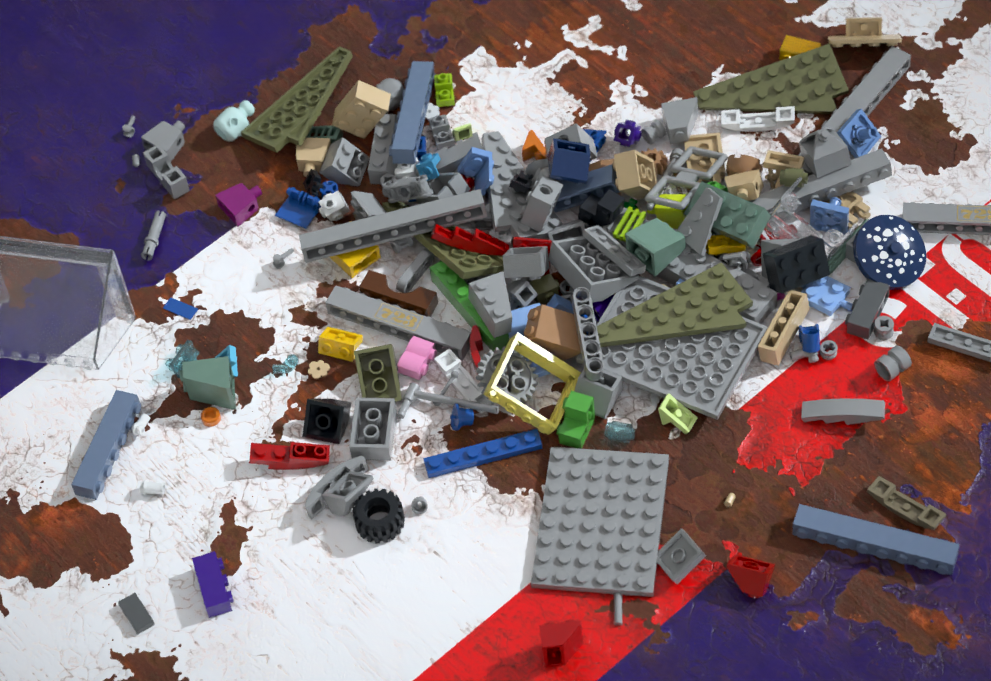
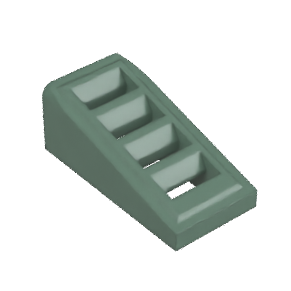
(326, 130)

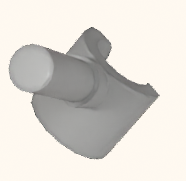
(128, 129)
(279, 259)

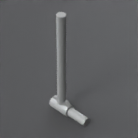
(414, 393)

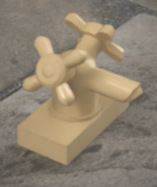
(778, 161)

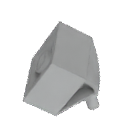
(824, 151)

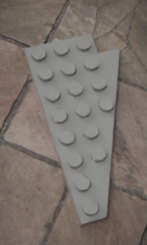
(505, 201)

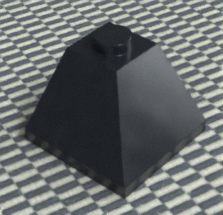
(326, 419)

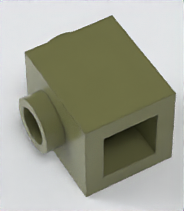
(545, 288)

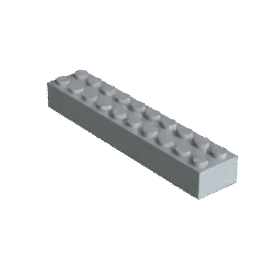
(691, 263)

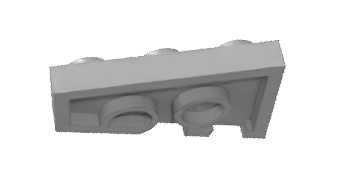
(700, 220)

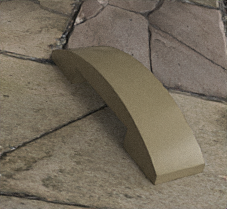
(903, 506)

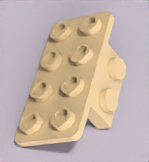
(864, 30)

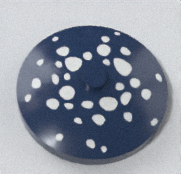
(889, 251)

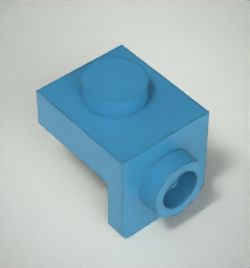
(427, 166)

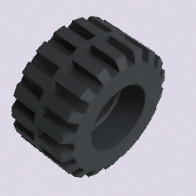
(383, 528)

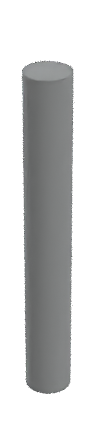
(617, 608)

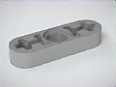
(415, 271)

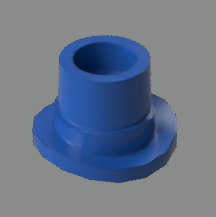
(461, 417)

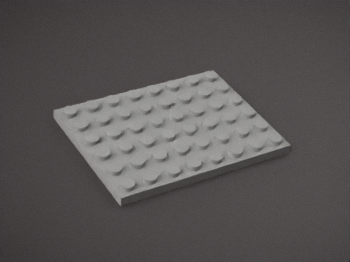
(693, 368)
(601, 521)

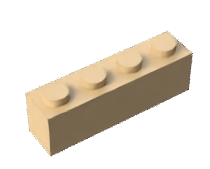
(783, 327)

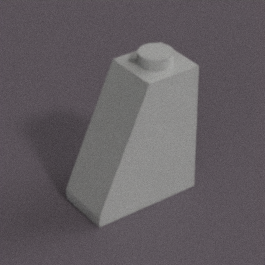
(679, 118)

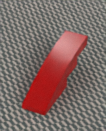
(477, 242)

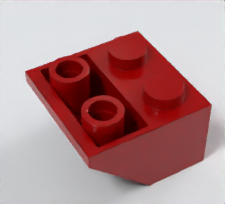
(560, 641)

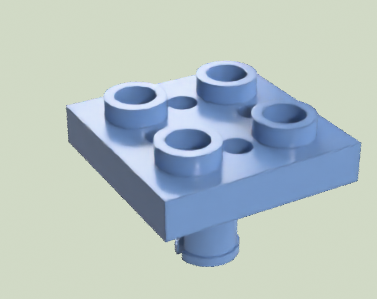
(863, 135)
(829, 215)

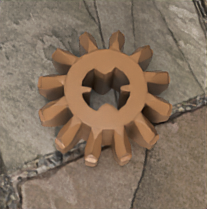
(659, 158)

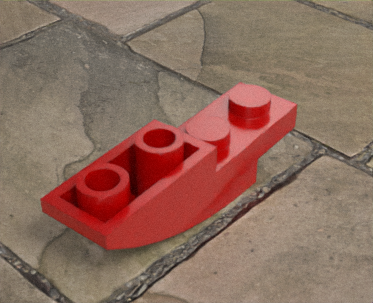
(289, 457)

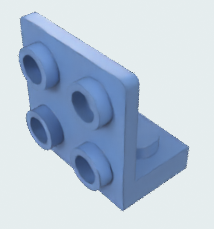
(478, 164)

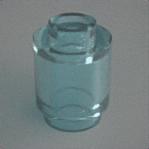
(619, 431)

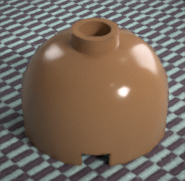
(742, 164)

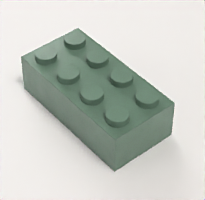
(737, 217)

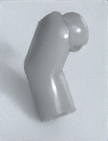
(799, 354)

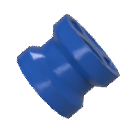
(328, 187)

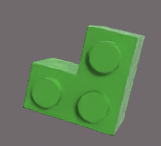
(577, 421)

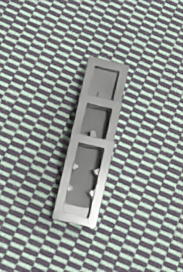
(843, 409)

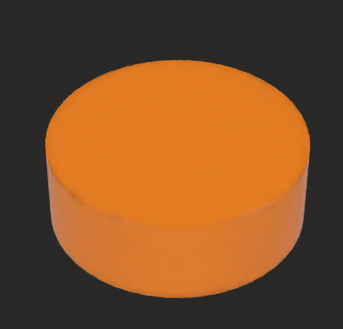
(210, 416)

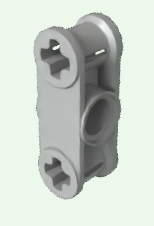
(407, 188)

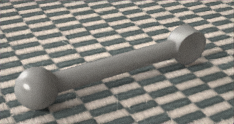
(454, 374)

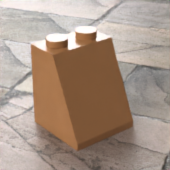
(553, 331)

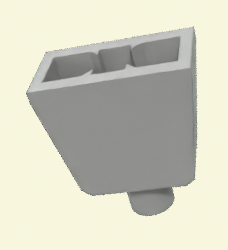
(167, 136)

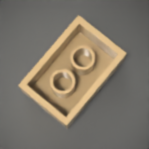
(361, 109)
(634, 173)

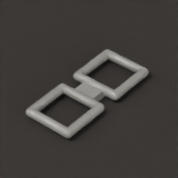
(686, 177)

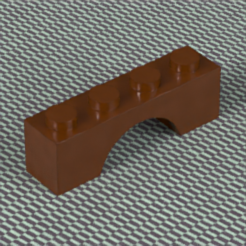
(420, 300)

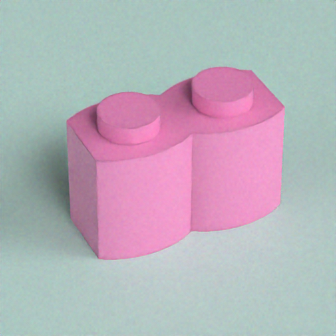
(416, 358)

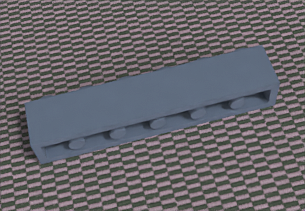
(106, 445)

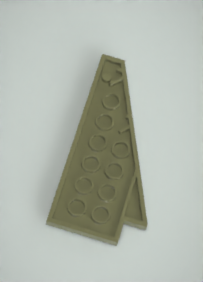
(802, 81)
(298, 109)
(462, 262)
(693, 307)

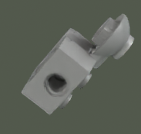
(573, 133)
(540, 200)

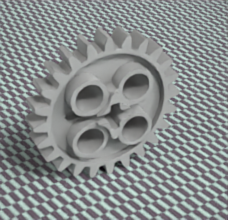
(522, 376)

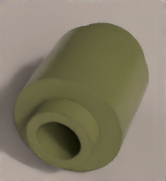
(790, 175)

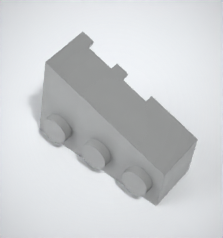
(492, 303)

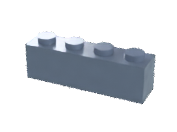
(598, 183)

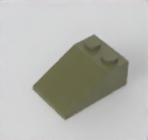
(378, 372)

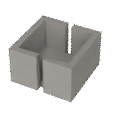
(445, 186)
(526, 262)

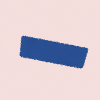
(180, 308)

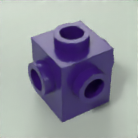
(622, 136)

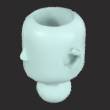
(233, 121)

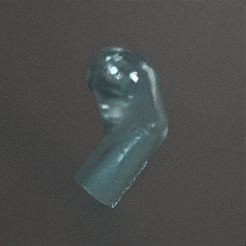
(287, 366)

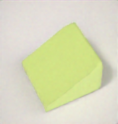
(462, 132)

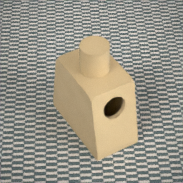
(312, 154)
(745, 185)

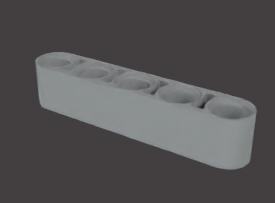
(587, 325)

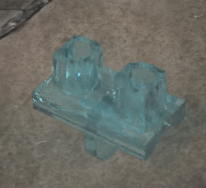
(184, 353)

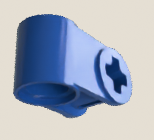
(809, 338)

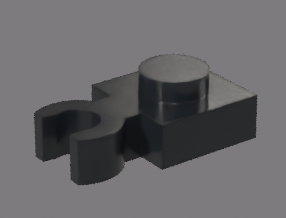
(313, 182)
(521, 183)

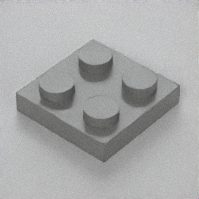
(679, 556)

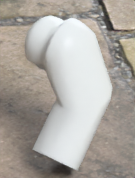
(139, 427)

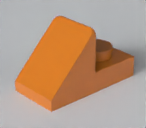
(533, 147)

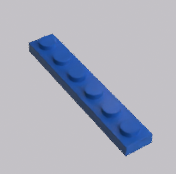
(482, 453)

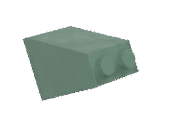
(655, 244)
(210, 381)

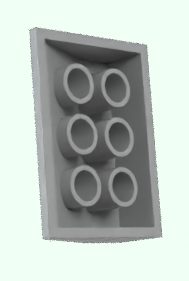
(588, 267)

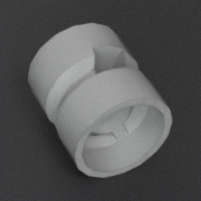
(895, 361)

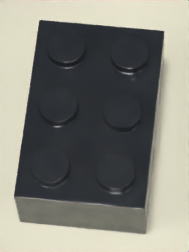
(796, 264)

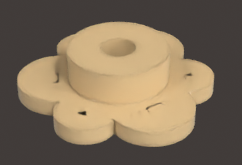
(318, 369)

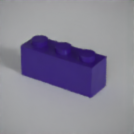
(213, 584)

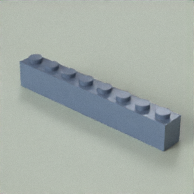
(412, 113)
(875, 539)

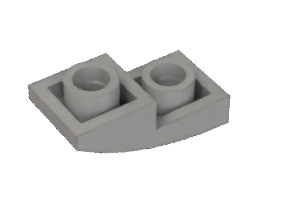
(441, 132)
(737, 258)

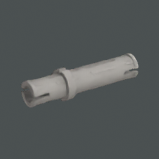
(151, 242)

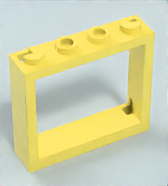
(546, 361)

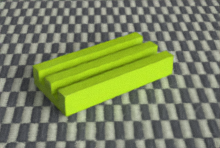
(635, 213)

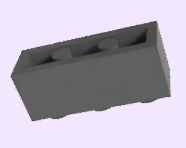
(867, 308)

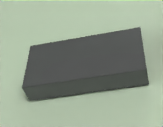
(136, 613)

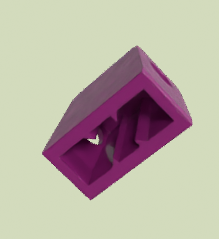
(239, 202)

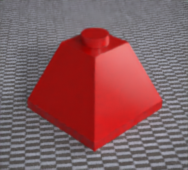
(751, 575)

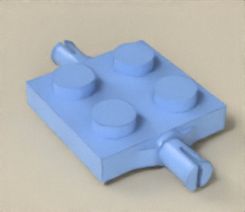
(827, 295)

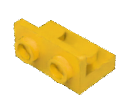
(720, 244)
(339, 343)

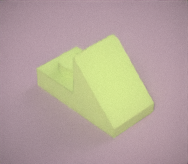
(677, 414)

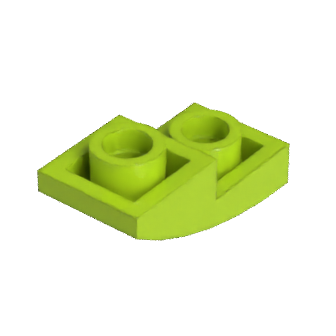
(444, 90)

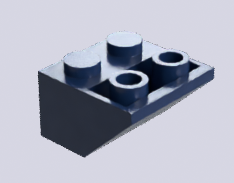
(569, 161)

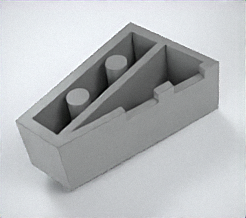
(453, 156)

